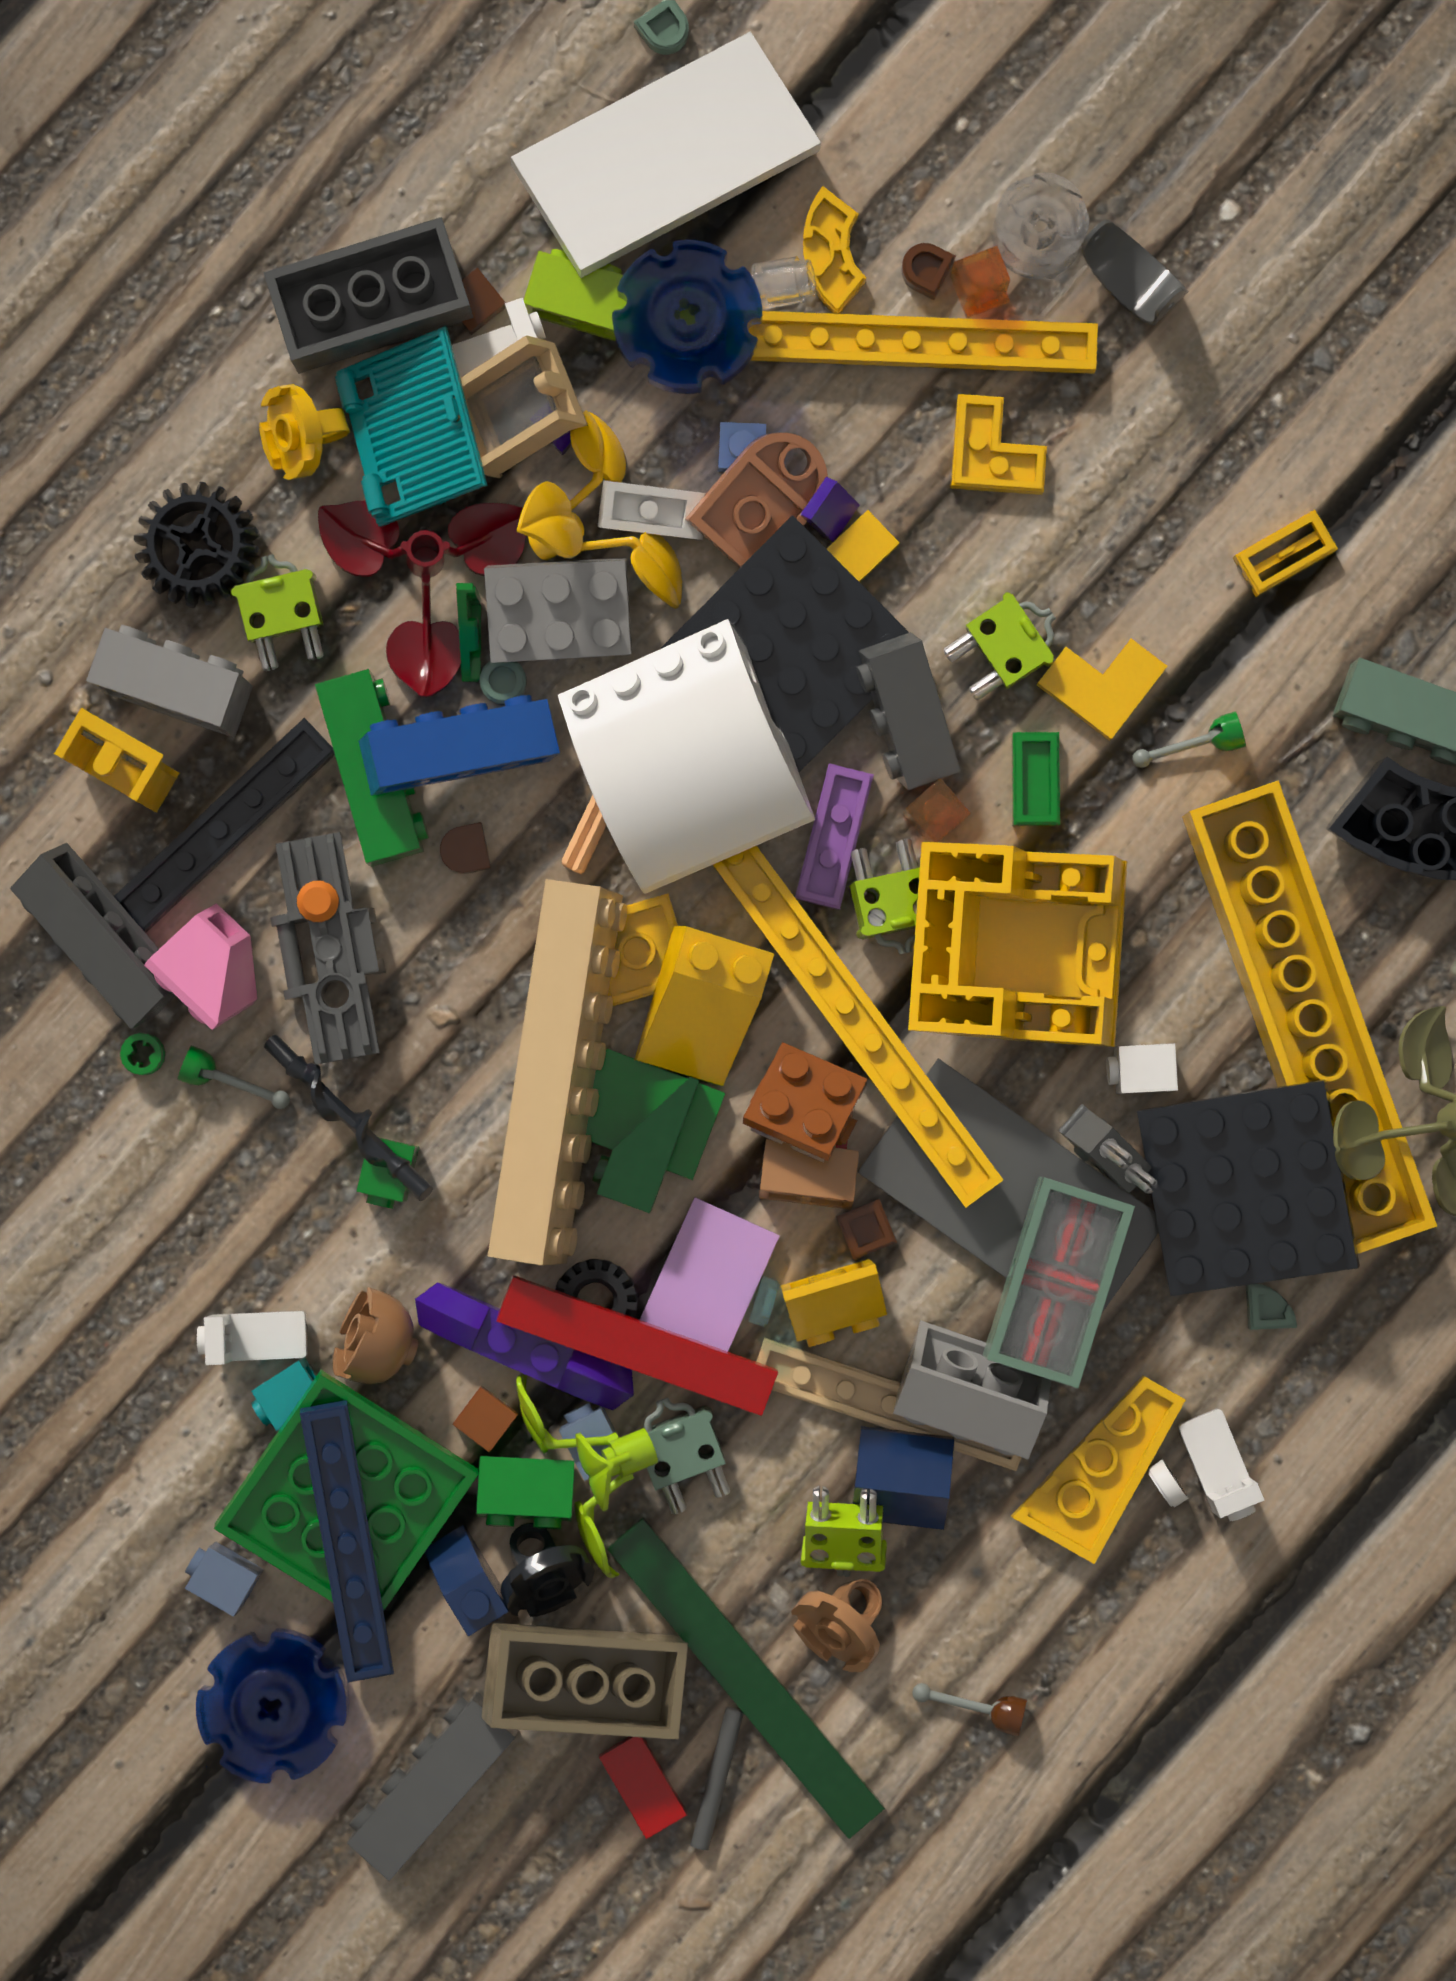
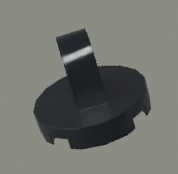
(545, 1579)

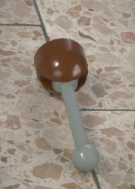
(1005, 1713)

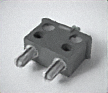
(1107, 1150)

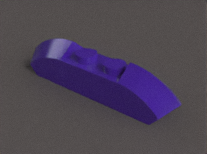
(475, 1327)

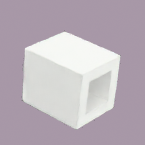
(1143, 1068)

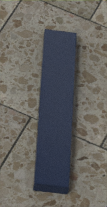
(346, 1541)

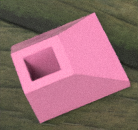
(208, 967)

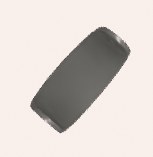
(1131, 273)

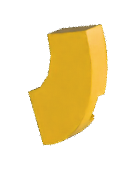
(827, 246)

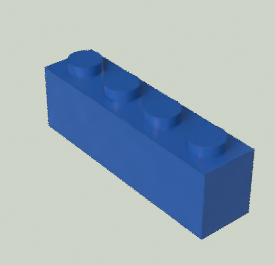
(458, 745)

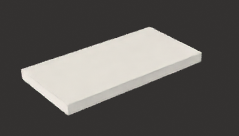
(665, 154)

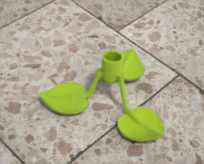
(622, 1457)

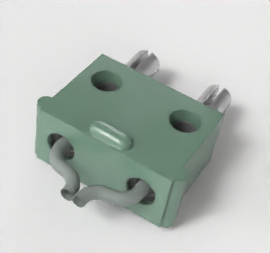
(678, 1444)

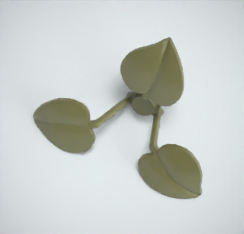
(1423, 1057)

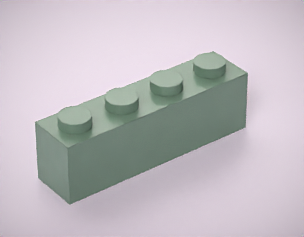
(1399, 707)

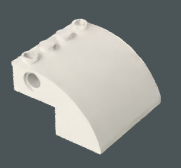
(685, 757)

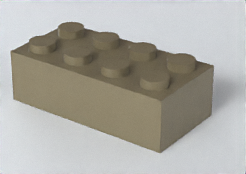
(584, 1681)

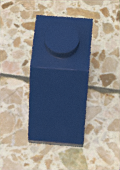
(466, 1580)

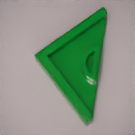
(469, 622)

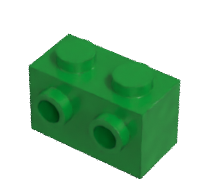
(525, 1490)

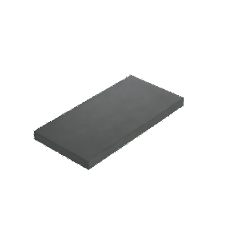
(1020, 1156)

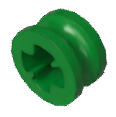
(129, 1049)

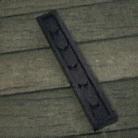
(225, 825)

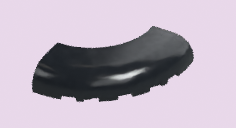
(1401, 821)

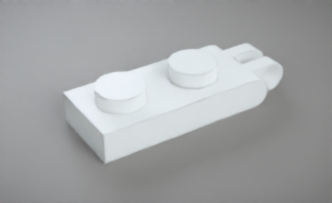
(648, 509)

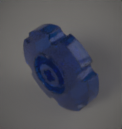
(718, 297)
(287, 1739)

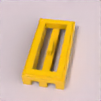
(1251, 572)

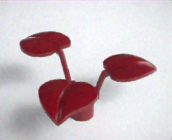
(485, 534)

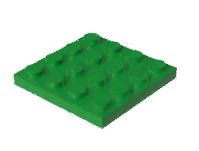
(405, 1482)

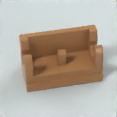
(804, 1180)

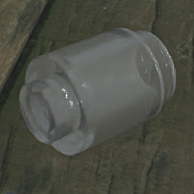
(784, 281)

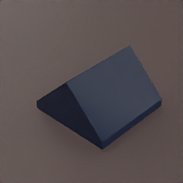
(908, 1475)

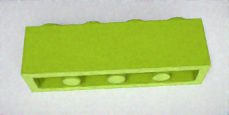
(574, 301)

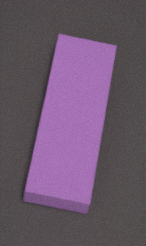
(834, 836)

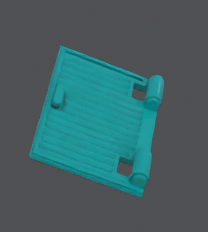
(411, 427)

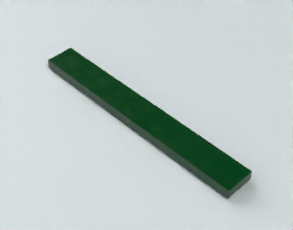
(746, 1678)

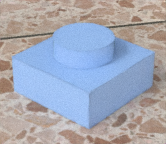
(734, 439)

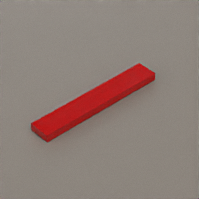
(637, 1345)

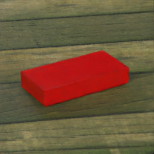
(643, 1785)

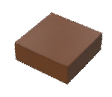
(485, 1418)

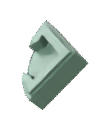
(1268, 1309)

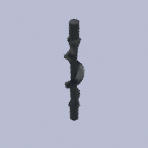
(333, 1109)

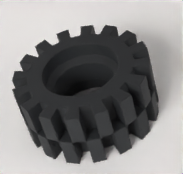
(605, 1273)

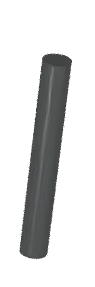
(717, 1778)

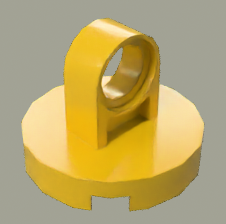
(297, 430)

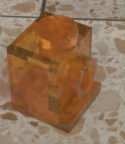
(981, 281)

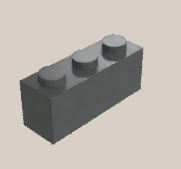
(907, 711)

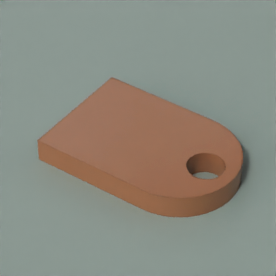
(757, 495)

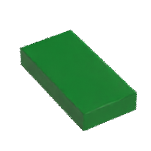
(1035, 779)

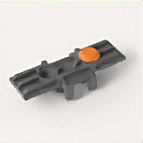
(342, 942)

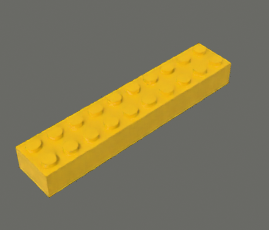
(1302, 989)

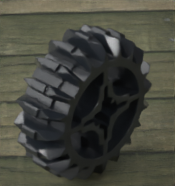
(162, 528)

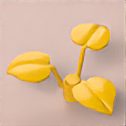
(558, 531)

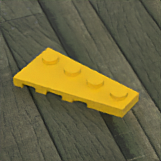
(1098, 1478)

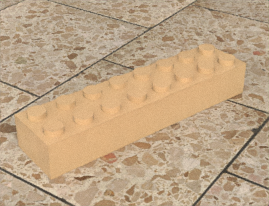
(557, 1074)

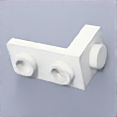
(481, 348)
(252, 1336)
(1220, 1466)

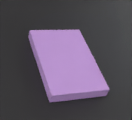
(710, 1275)

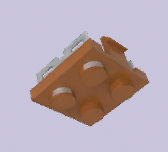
(805, 1103)

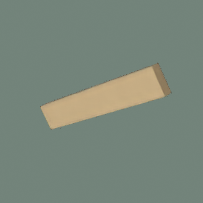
(855, 1394)

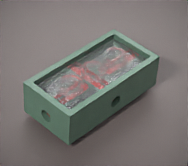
(1058, 1282)

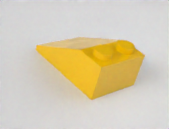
(702, 1004)
(835, 1301)

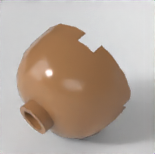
(376, 1339)

